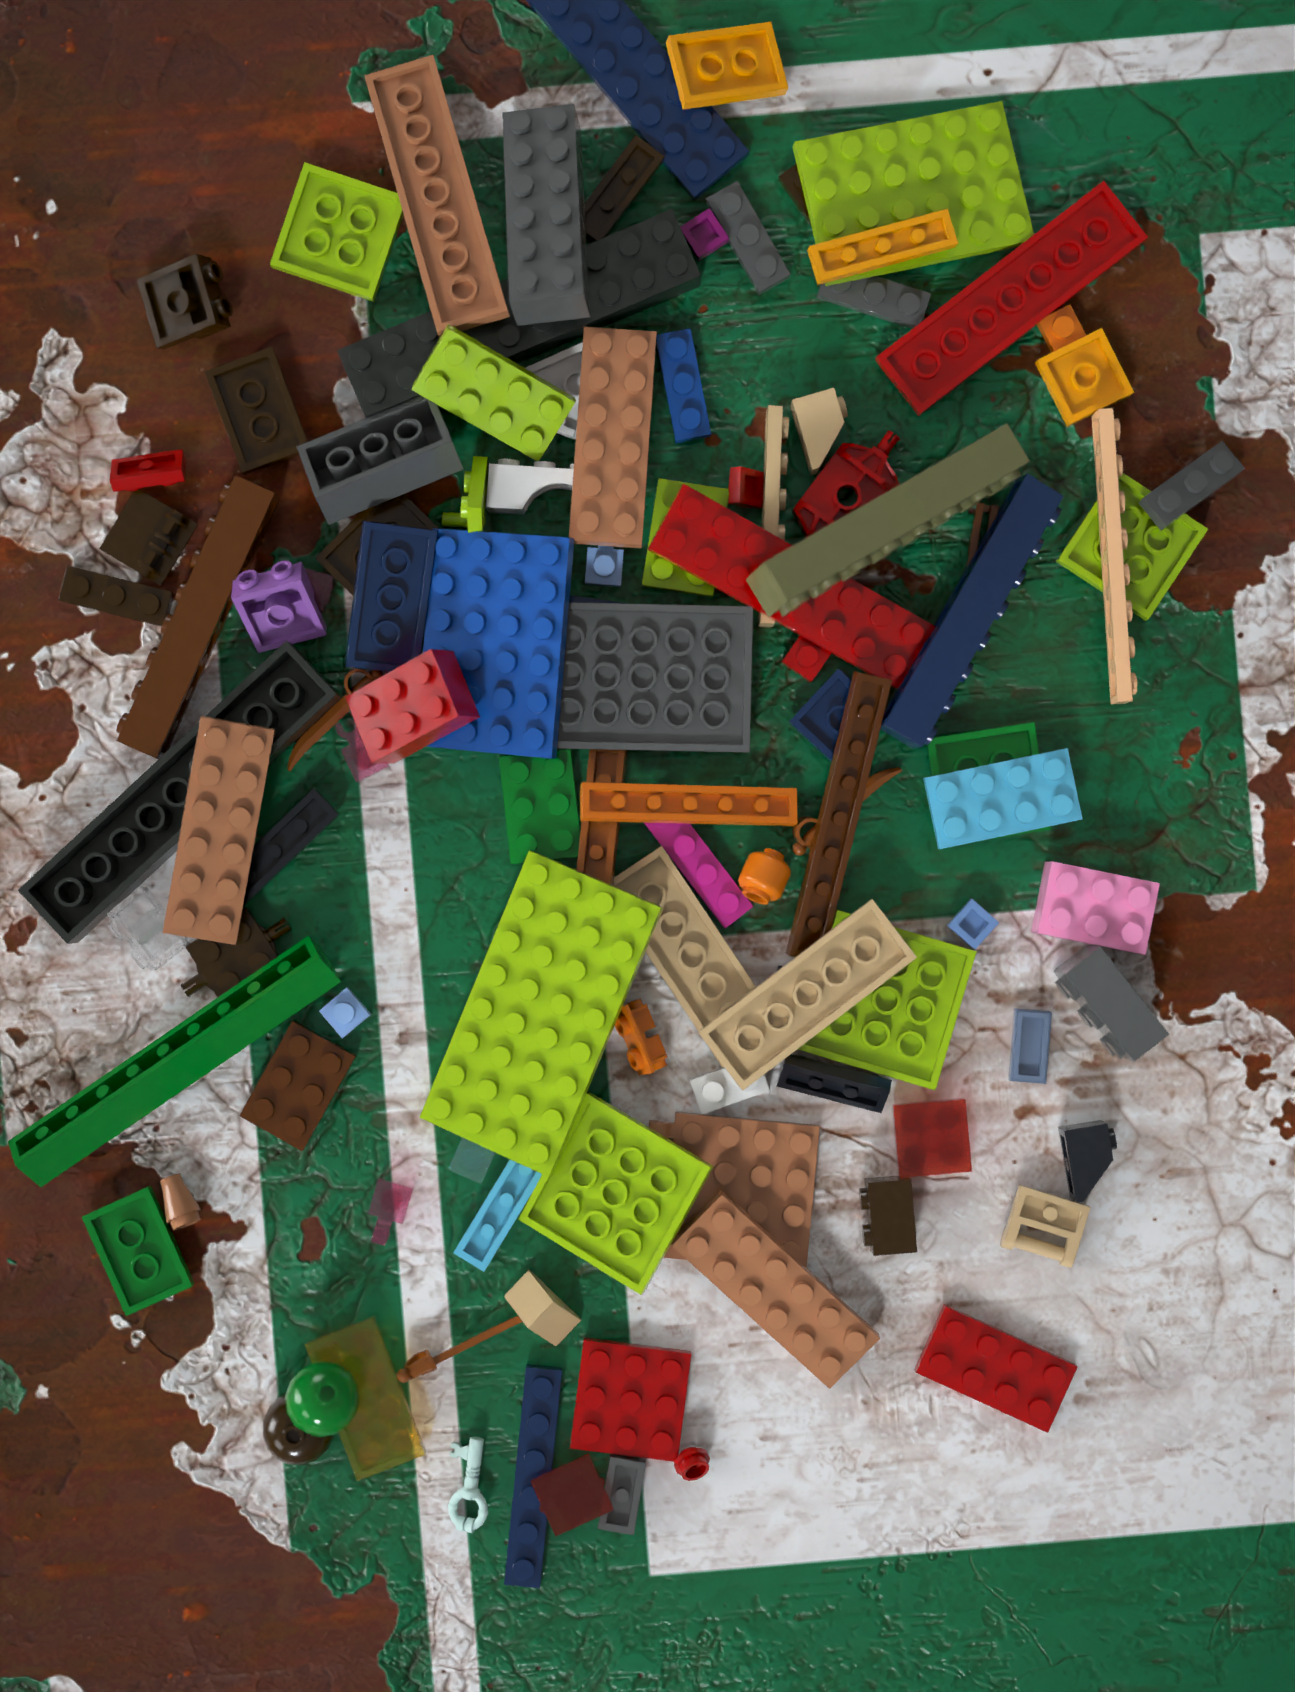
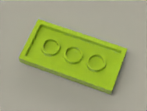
(493, 393)

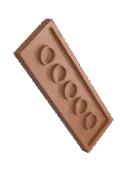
(612, 437)
(218, 830)
(775, 1289)

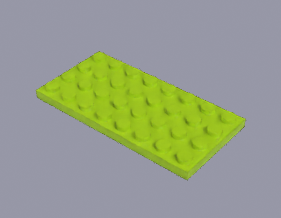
(541, 1013)

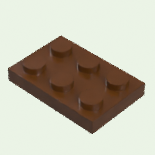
(298, 1085)

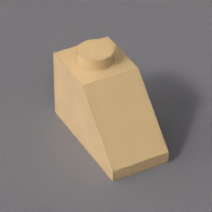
(818, 424)

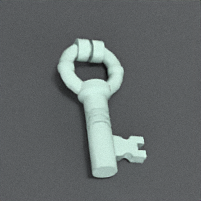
(470, 1490)

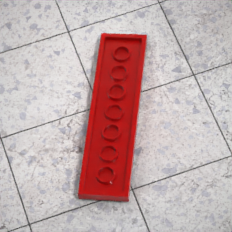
(1011, 298)
(844, 620)

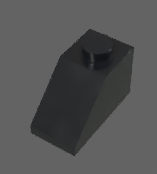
(1086, 1155)

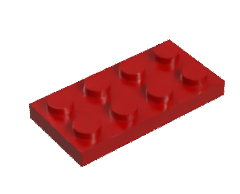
(995, 1368)

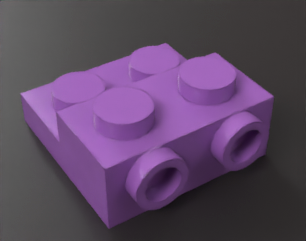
(278, 606)

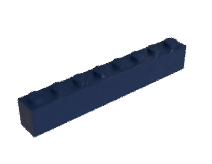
(970, 612)

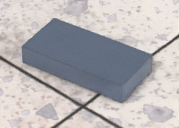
(1030, 1046)

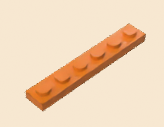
(688, 804)

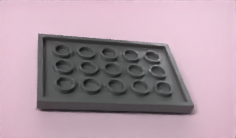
(657, 678)

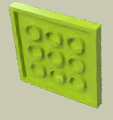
(906, 1020)
(616, 1194)

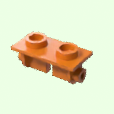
(643, 1053)

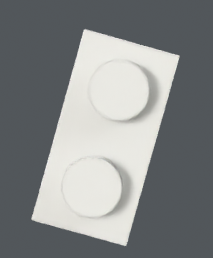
(720, 1090)

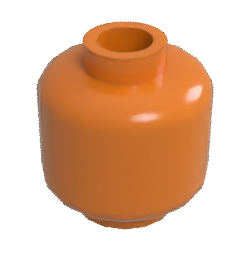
(764, 876)

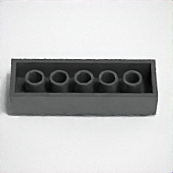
(545, 215)

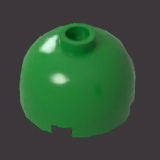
(322, 1398)

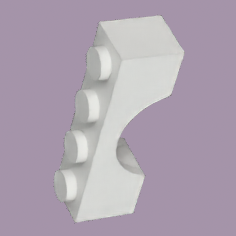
(515, 487)

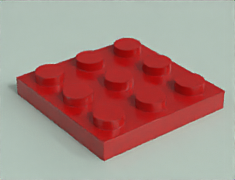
(630, 1399)

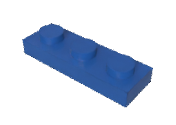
(683, 385)

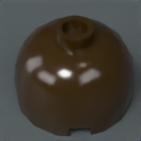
(287, 1441)

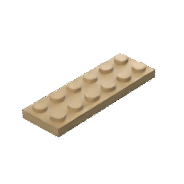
(686, 942)
(807, 994)

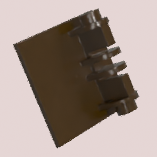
(148, 536)

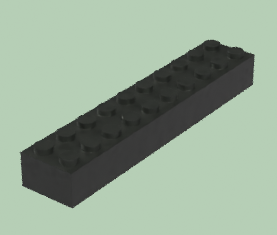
(624, 277)
(145, 821)

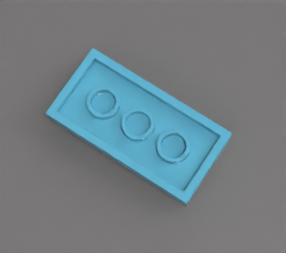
(1002, 798)

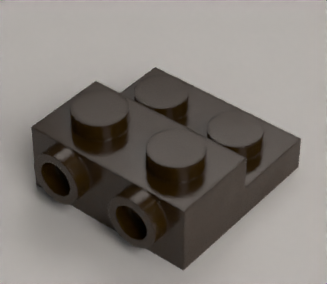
(185, 301)

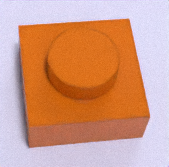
(1061, 328)

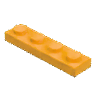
(882, 246)

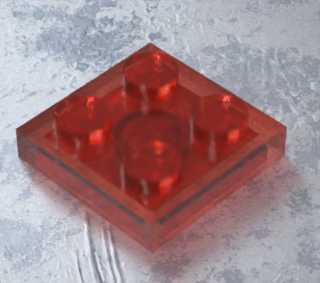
(931, 1137)

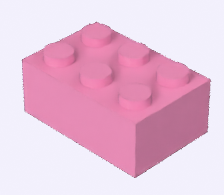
(1095, 907)

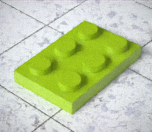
(660, 572)

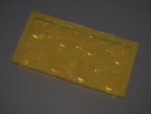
(384, 1427)

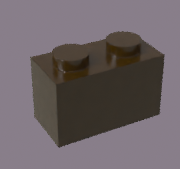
(889, 1215)

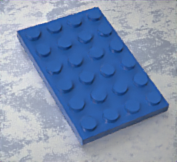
(506, 619)

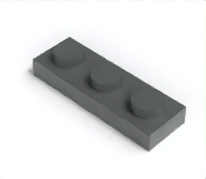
(748, 238)
(879, 299)
(1191, 485)

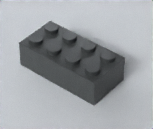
(379, 458)

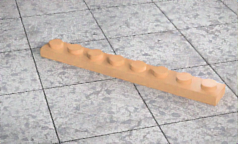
(1112, 542)

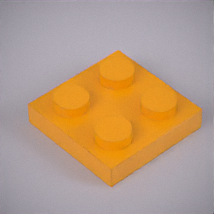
(1084, 377)

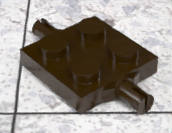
(226, 965)

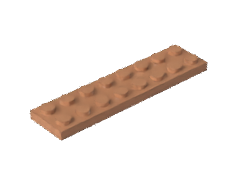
(436, 196)

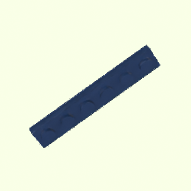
(533, 1459)

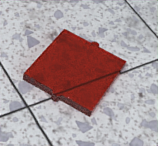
(572, 1494)

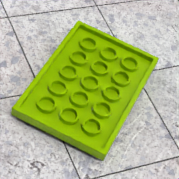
(917, 168)

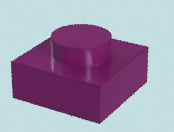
(704, 234)

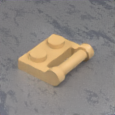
(1047, 1214)

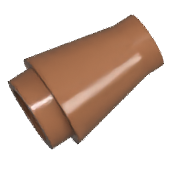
(179, 1204)

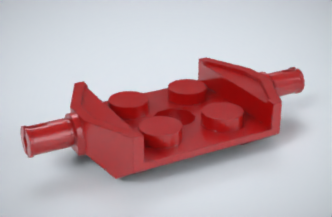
(852, 467)

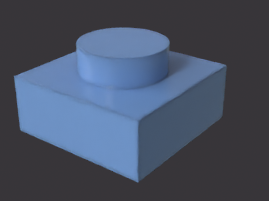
(972, 924)

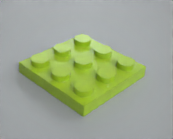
(338, 232)
(1152, 554)

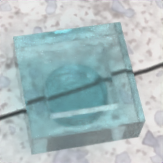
(471, 1160)

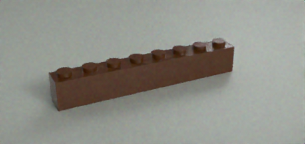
(198, 618)

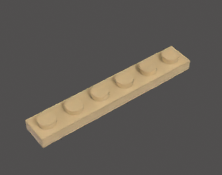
(774, 465)

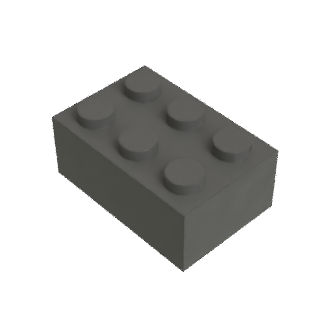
(1109, 1003)

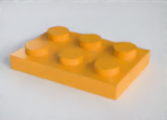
(726, 65)

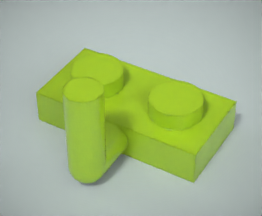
(474, 505)

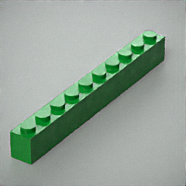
(173, 1062)

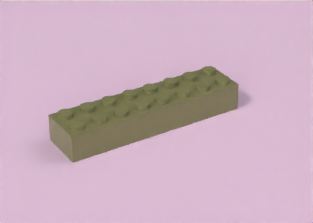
(888, 522)

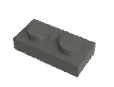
(624, 1490)

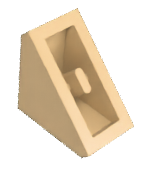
(541, 1309)

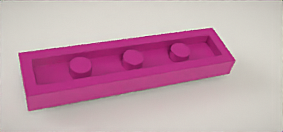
(702, 870)

